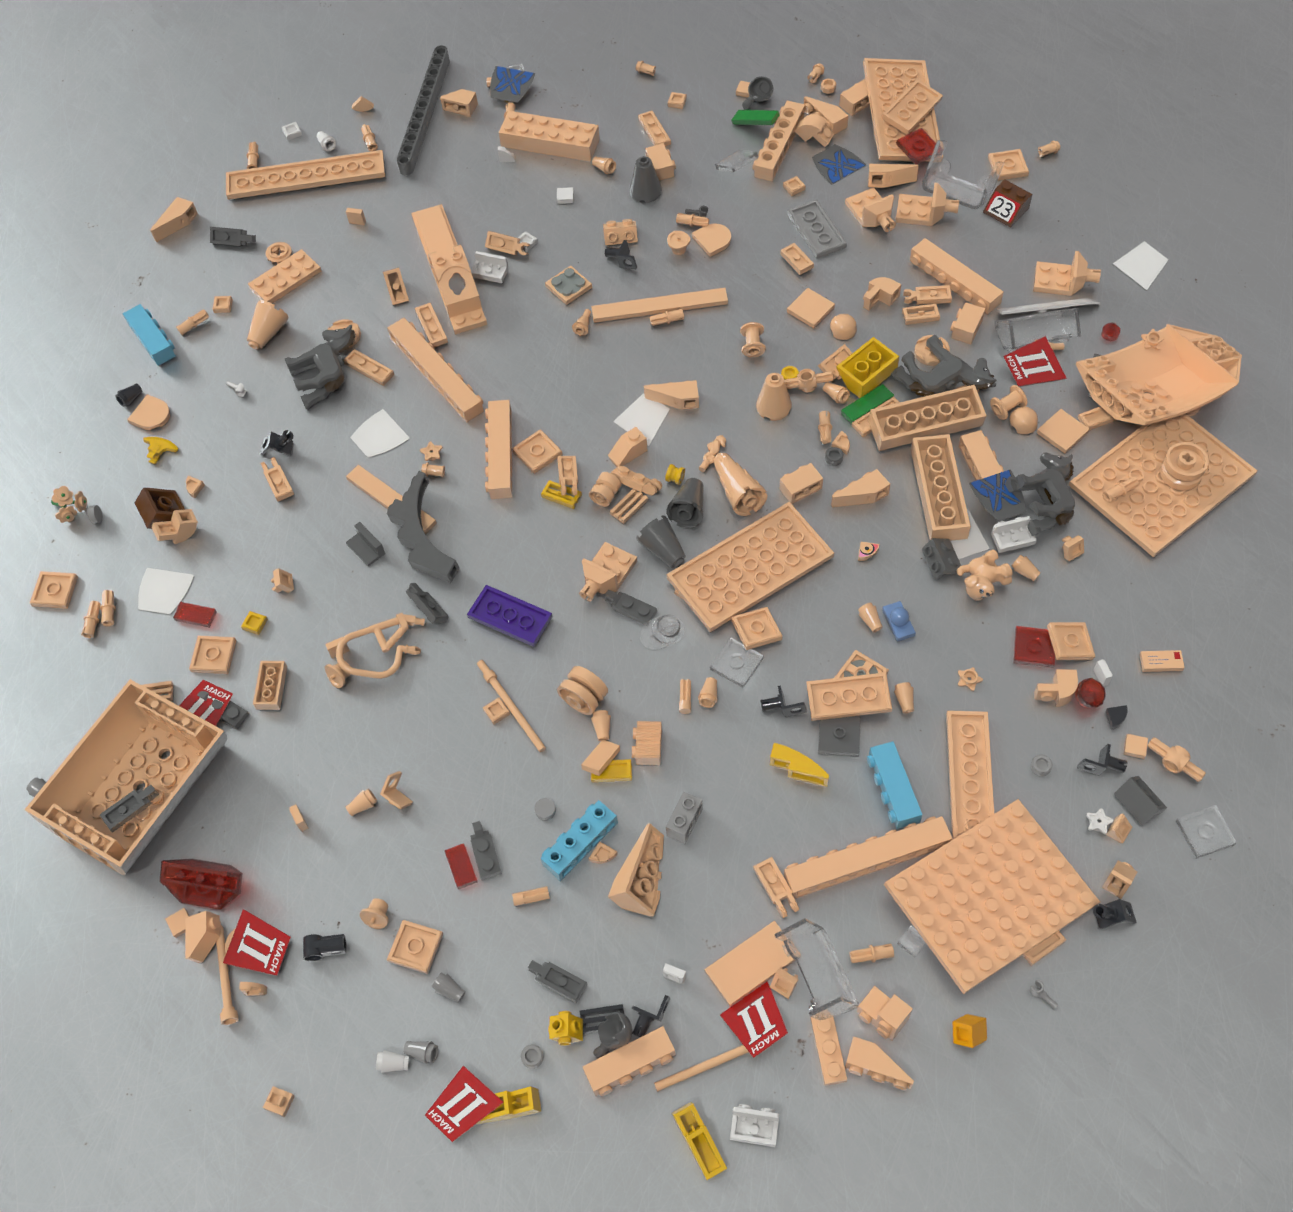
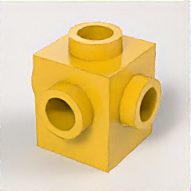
(565, 1028)

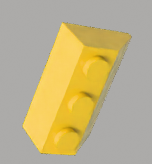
(867, 367)

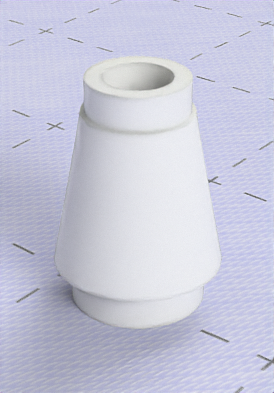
(326, 141)
(391, 1061)

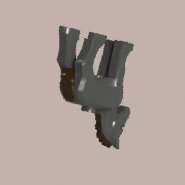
(328, 362)
(945, 374)
(1052, 490)

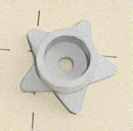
(1095, 825)

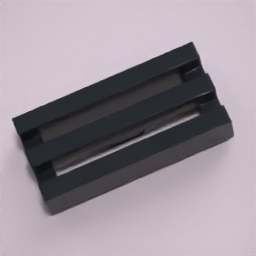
(596, 1011)

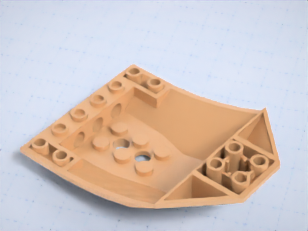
(1180, 376)

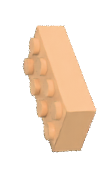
(270, 685)

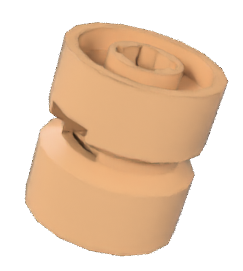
(605, 489)

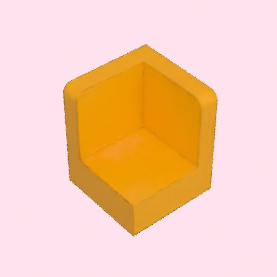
(969, 1030)

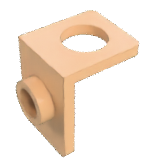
(392, 794)

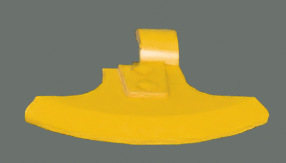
(157, 447)

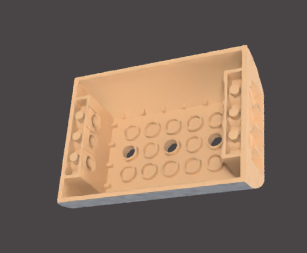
(112, 761)

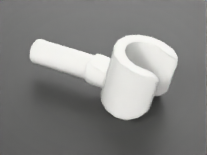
(239, 389)

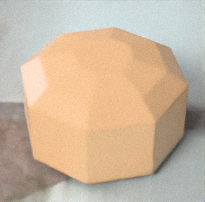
(828, 86)

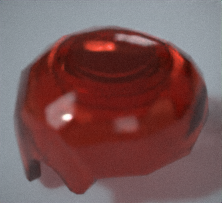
(1090, 693)

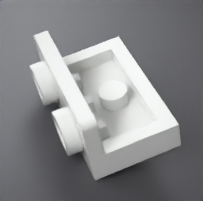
(490, 267)
(1012, 534)
(754, 1125)

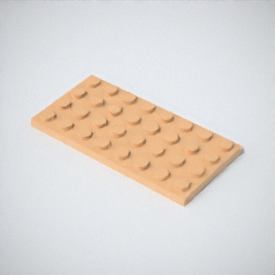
(885, 83)
(749, 566)

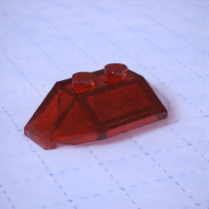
(201, 882)

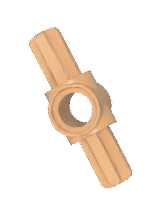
(808, 380)
(1176, 759)

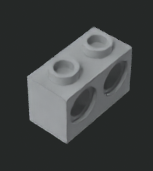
(684, 817)

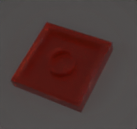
(917, 146)
(1033, 647)

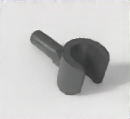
(702, 212)

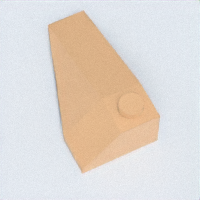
(637, 881)

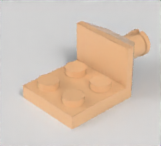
(872, 209)
(925, 209)
(1064, 278)
(606, 570)

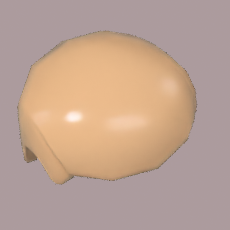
(843, 326)
(1024, 420)

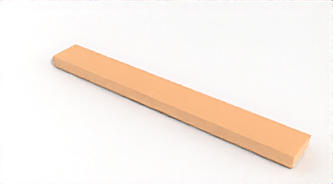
(659, 305)

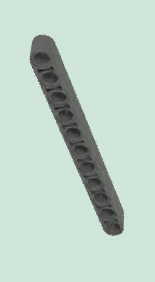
(423, 110)

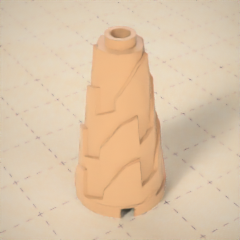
(740, 488)

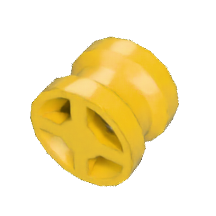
(675, 474)

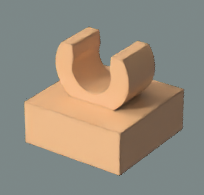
(1073, 547)
(282, 581)
(784, 982)
(278, 1101)

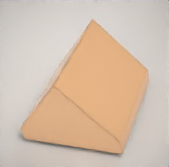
(1119, 828)

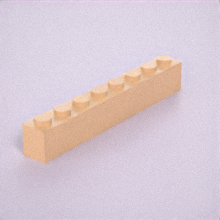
(435, 369)
(867, 857)

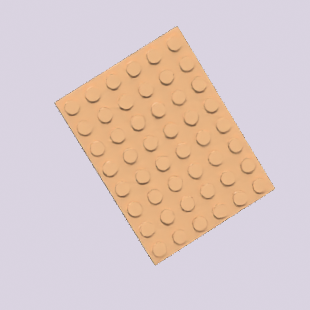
(1154, 511)
(991, 895)

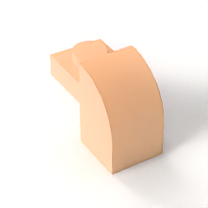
(814, 126)
(881, 289)
(178, 529)
(1062, 689)

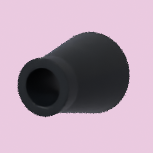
(127, 395)

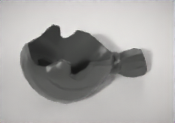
(759, 90)
(613, 1033)

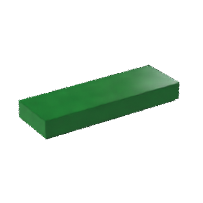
(755, 117)
(866, 403)

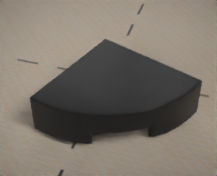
(1116, 715)

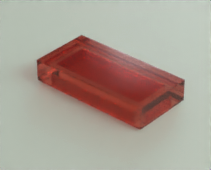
(195, 614)
(461, 866)

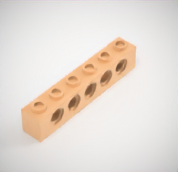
(779, 141)

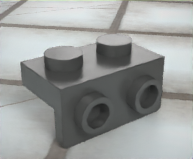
(941, 557)

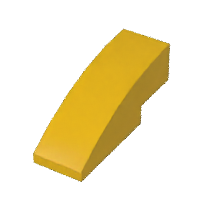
(798, 765)
(515, 1105)
(699, 1140)

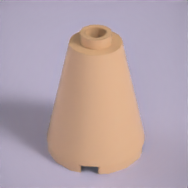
(265, 324)
(774, 398)

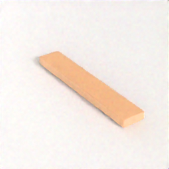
(382, 493)

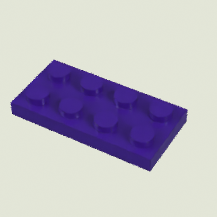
(509, 615)

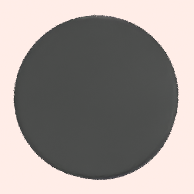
(834, 456)

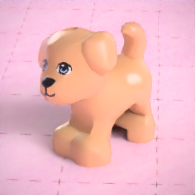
(983, 574)

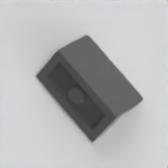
(365, 545)
(1139, 800)

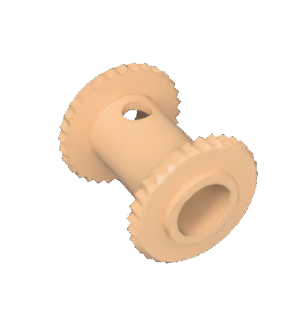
(752, 332)
(1002, 406)

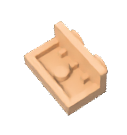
(618, 232)
(833, 360)

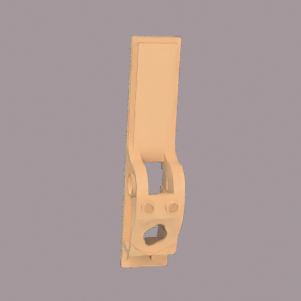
(445, 260)

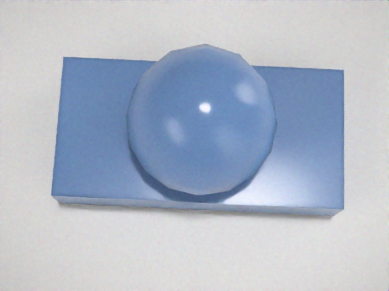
(898, 621)

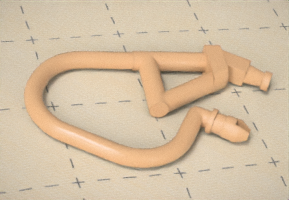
(403, 621)

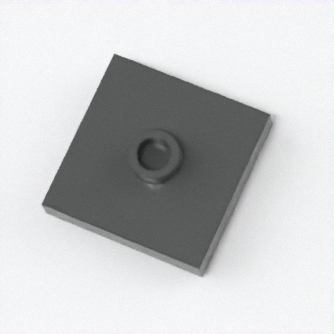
(839, 736)

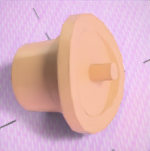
(678, 242)
(336, 675)
(375, 914)

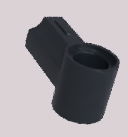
(317, 946)

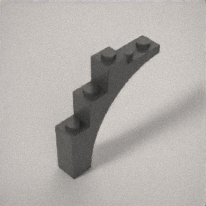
(408, 514)

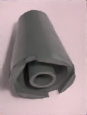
(645, 182)
(687, 504)
(662, 542)

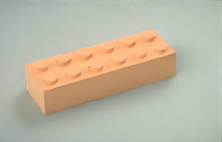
(549, 136)
(926, 416)
(940, 487)

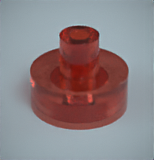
(1110, 331)

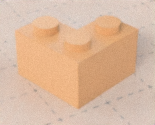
(884, 1013)

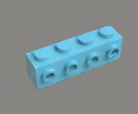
(149, 334)
(894, 785)
(579, 840)

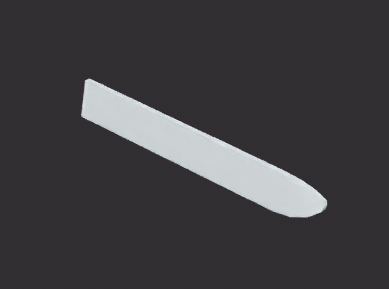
(1040, 308)

